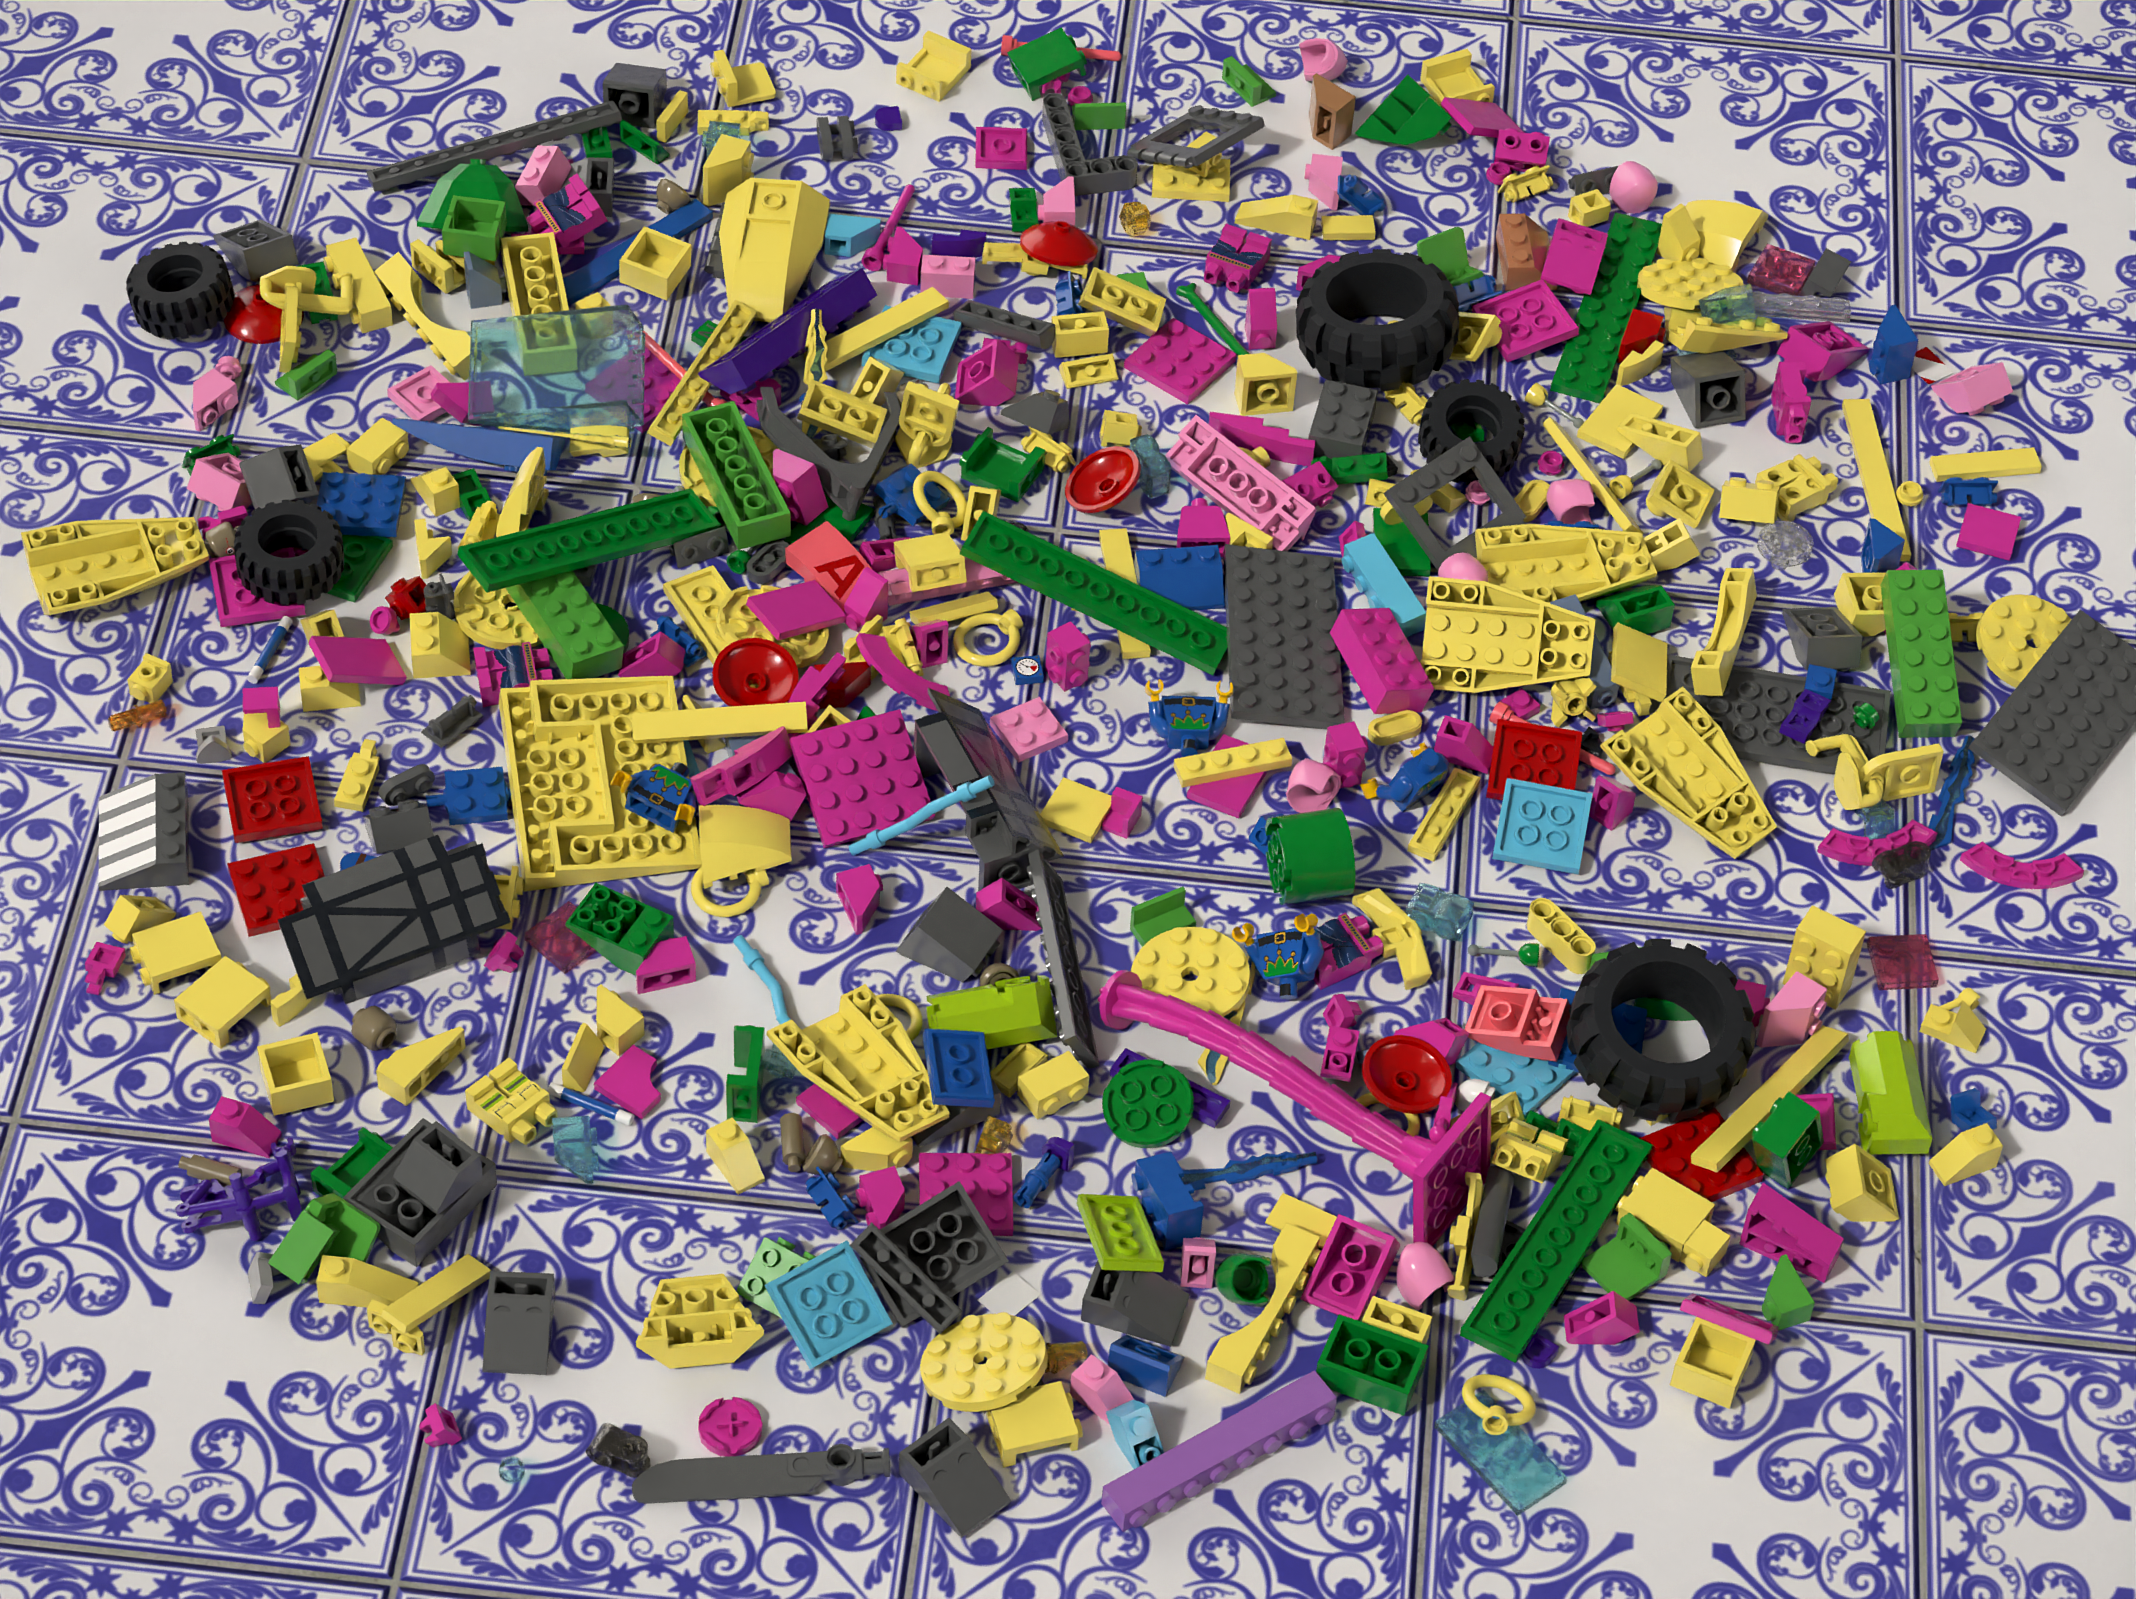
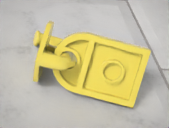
(293, 291)
(926, 424)
(1887, 776)

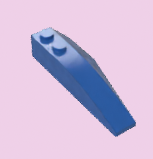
(487, 445)

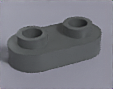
(765, 565)
(407, 784)

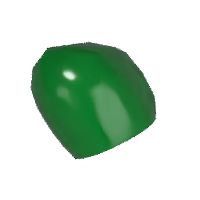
(1243, 1279)

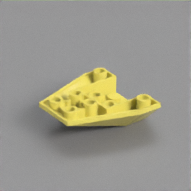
(1699, 334)

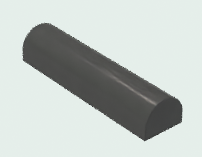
(1005, 324)
(1492, 1221)
(905, 1278)

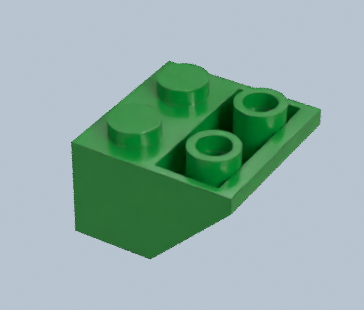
(1641, 608)

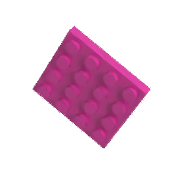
(860, 776)

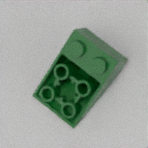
(619, 926)

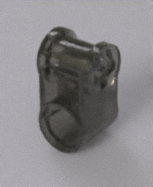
(1903, 864)
(618, 1449)

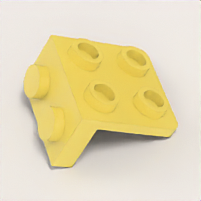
(741, 83)

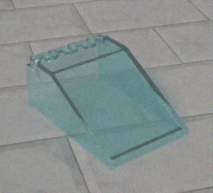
(558, 370)

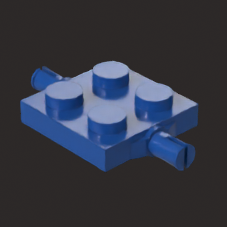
(899, 497)
(473, 796)

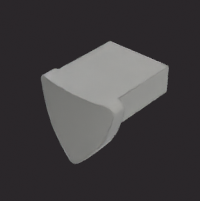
(212, 745)
(260, 1277)

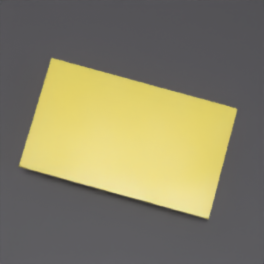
(1302, 1216)

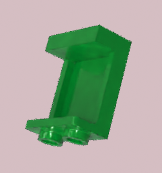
(1046, 60)
(1001, 466)
(744, 1091)
(351, 1166)

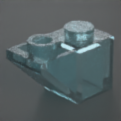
(1729, 304)
(573, 1146)

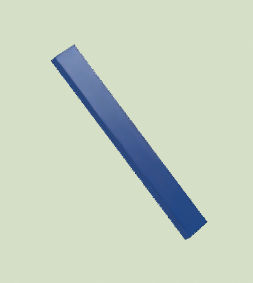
(607, 265)

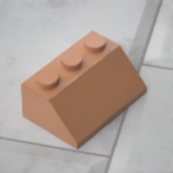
(1521, 250)

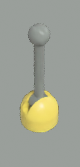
(1538, 396)
(1627, 482)

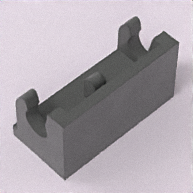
(1826, 274)

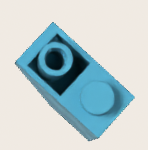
(850, 234)
(1135, 1432)

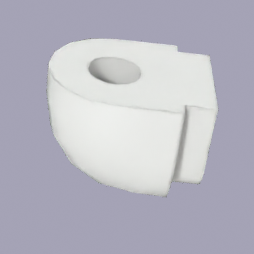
(1469, 1090)

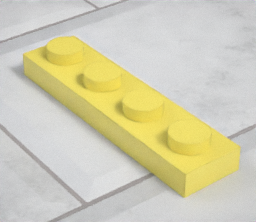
(1232, 762)

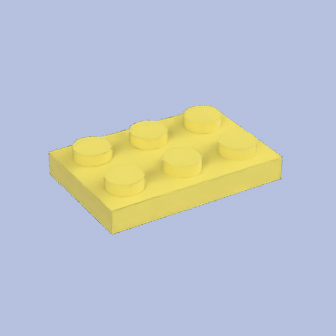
(1186, 184)

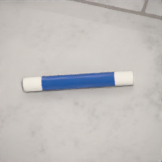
(269, 649)
(590, 1104)

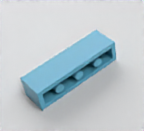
(1383, 583)

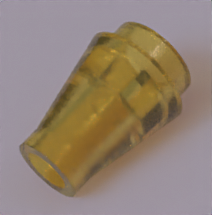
(1064, 1355)

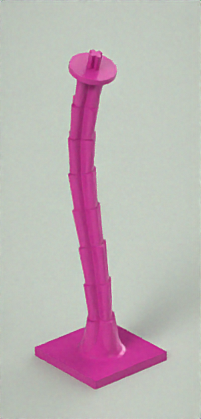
(1434, 1167)

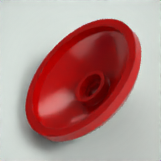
(1058, 244)
(254, 318)
(1103, 479)
(757, 663)
(1408, 1063)

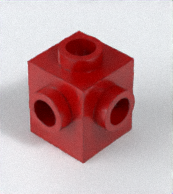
(407, 597)

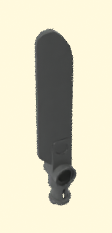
(756, 1475)

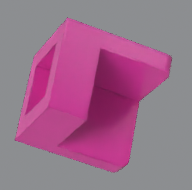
(263, 701)
(1124, 812)

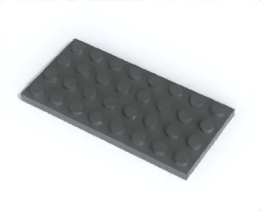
(1280, 637)
(1759, 702)
(2064, 714)

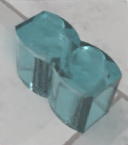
(1154, 466)
(1440, 911)

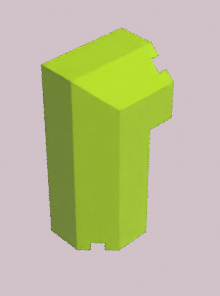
(1007, 1014)
(1889, 1095)

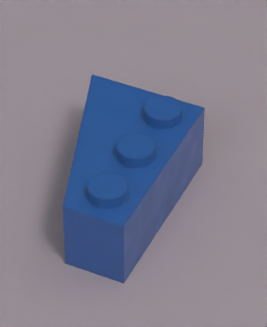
(1167, 1200)

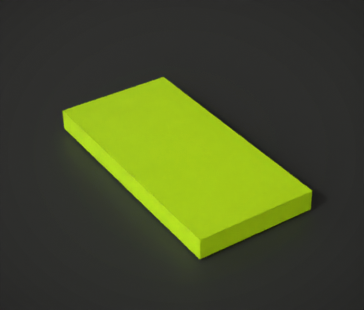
(1120, 1233)

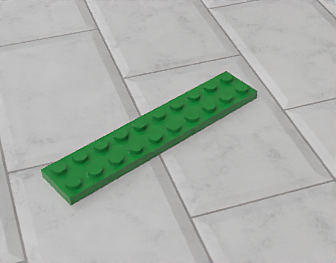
(1604, 315)
(586, 540)
(1096, 592)
(1556, 1241)

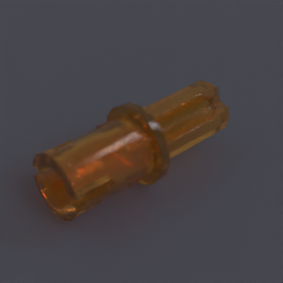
(137, 715)

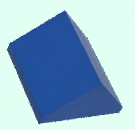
(1880, 548)
(1144, 1364)

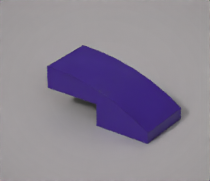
(967, 244)
(1804, 716)

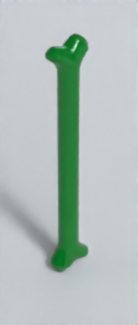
(1189, 293)

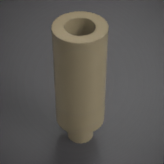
(792, 1141)
(206, 1168)

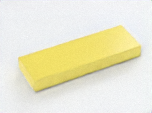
(956, 608)

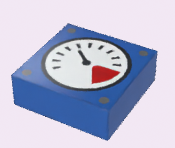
(1027, 670)

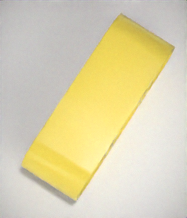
(1560, 935)

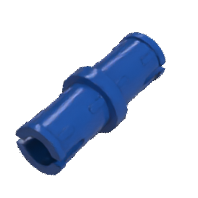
(1037, 1180)

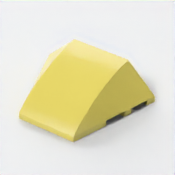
(1724, 229)
(525, 495)
(741, 840)
(697, 1323)

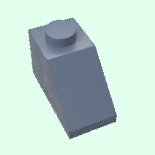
(482, 282)

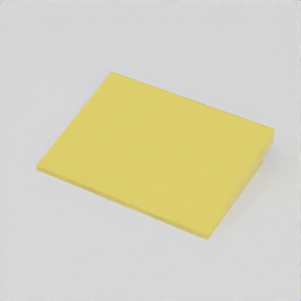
(561, 757)

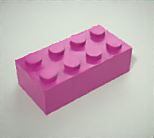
(1381, 660)

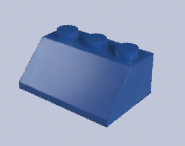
(1183, 575)

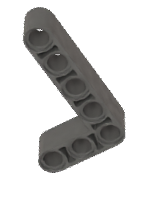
(1089, 175)

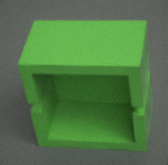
(474, 227)

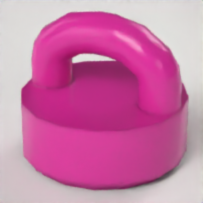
(384, 621)

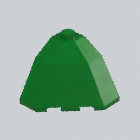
(1406, 116)
(473, 181)

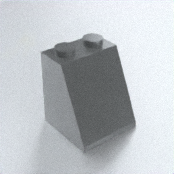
(636, 92)
(1709, 388)
(951, 937)

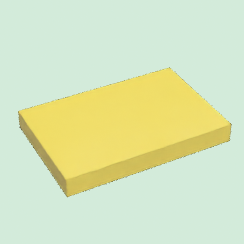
(1602, 424)
(1639, 662)

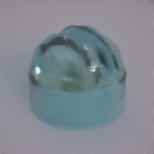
(511, 1476)

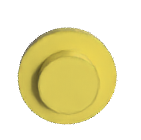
(1909, 493)

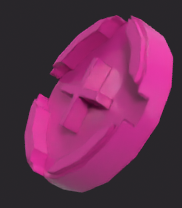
(730, 1427)

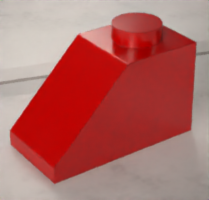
(1640, 333)
(850, 685)

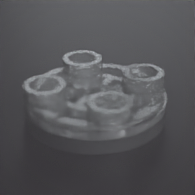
(1785, 544)

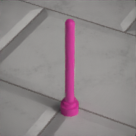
(874, 256)

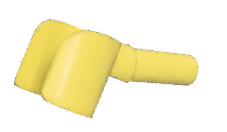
(1967, 995)

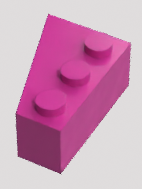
(1780, 1228)

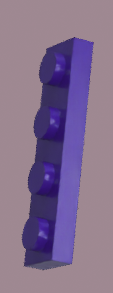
(1207, 1105)

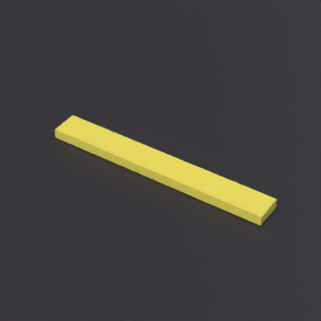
(693, 388)
(1873, 467)
(1790, 1077)

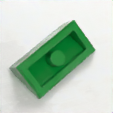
(642, 143)

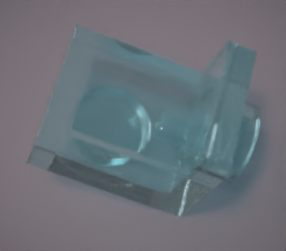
(1877, 820)
(778, 1064)

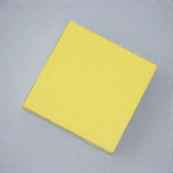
(1076, 810)

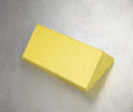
(1123, 302)
(842, 414)

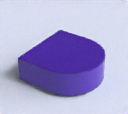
(888, 118)
(1062, 1149)
(1539, 1352)

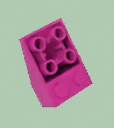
(1574, 256)

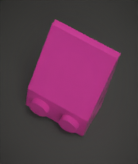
(1823, 349)
(1350, 1268)

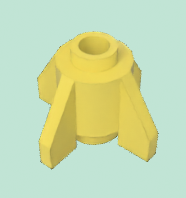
(1571, 699)

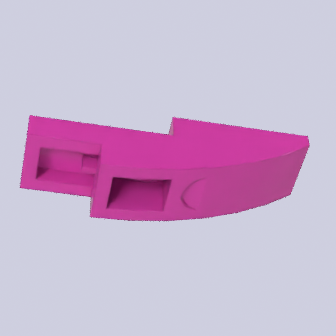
(812, 687)
(744, 769)

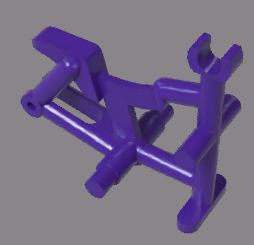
(239, 1202)

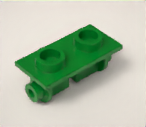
(216, 446)

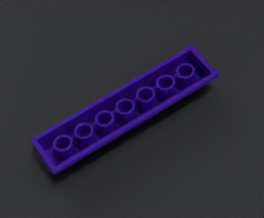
(787, 334)

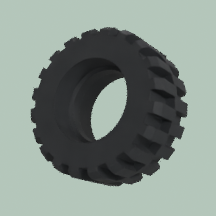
(180, 290)
(1476, 404)
(294, 577)

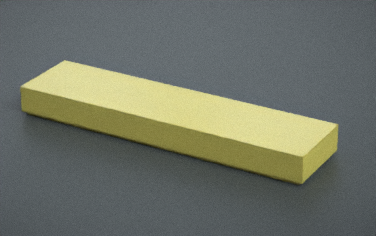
(1985, 464)
(1444, 814)
(436, 1293)

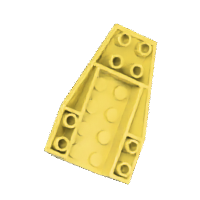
(770, 242)
(108, 559)
(1563, 560)
(1500, 639)
(1693, 773)
(865, 1064)

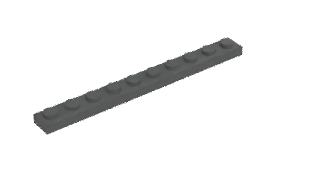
(494, 145)

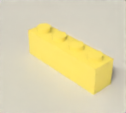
(370, 305)

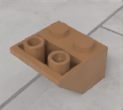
(1330, 112)

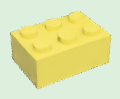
(1826, 952)

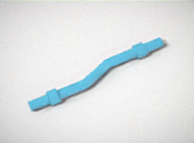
(963, 793)
(756, 962)

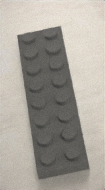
(1062, 960)

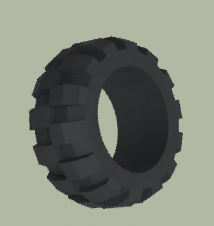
(1377, 286)
(1673, 976)

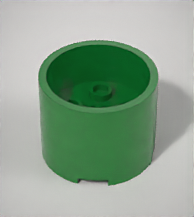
(1310, 856)

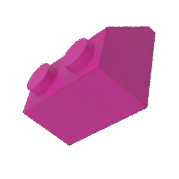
(987, 376)
(799, 486)

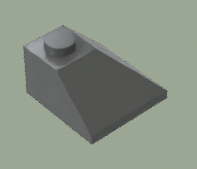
(1040, 411)

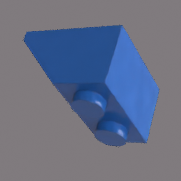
(1893, 348)

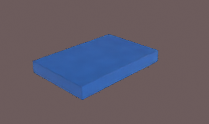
(958, 1068)

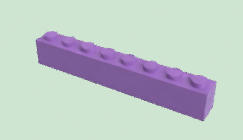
(1218, 1451)

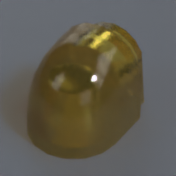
(1135, 218)
(994, 1137)

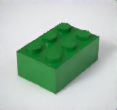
(1787, 1139)
(1372, 1364)

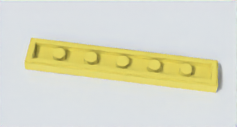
(883, 326)
(1590, 474)
(1119, 560)
(718, 722)

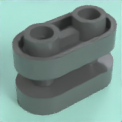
(845, 143)

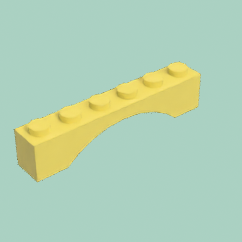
(405, 285)
(1714, 663)
(1237, 1354)

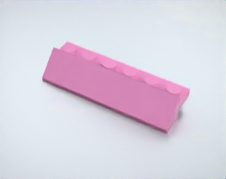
(1240, 484)
(977, 578)

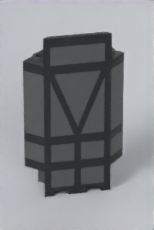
(1001, 819)
(392, 919)

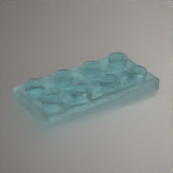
(1506, 1462)

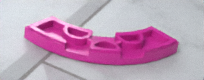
(894, 673)
(1862, 850)
(2035, 875)

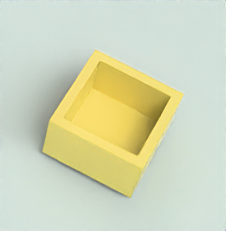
(655, 263)
(295, 1074)
(1712, 1362)

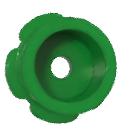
(1865, 716)

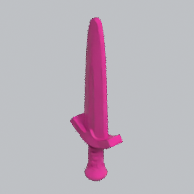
(1443, 1115)

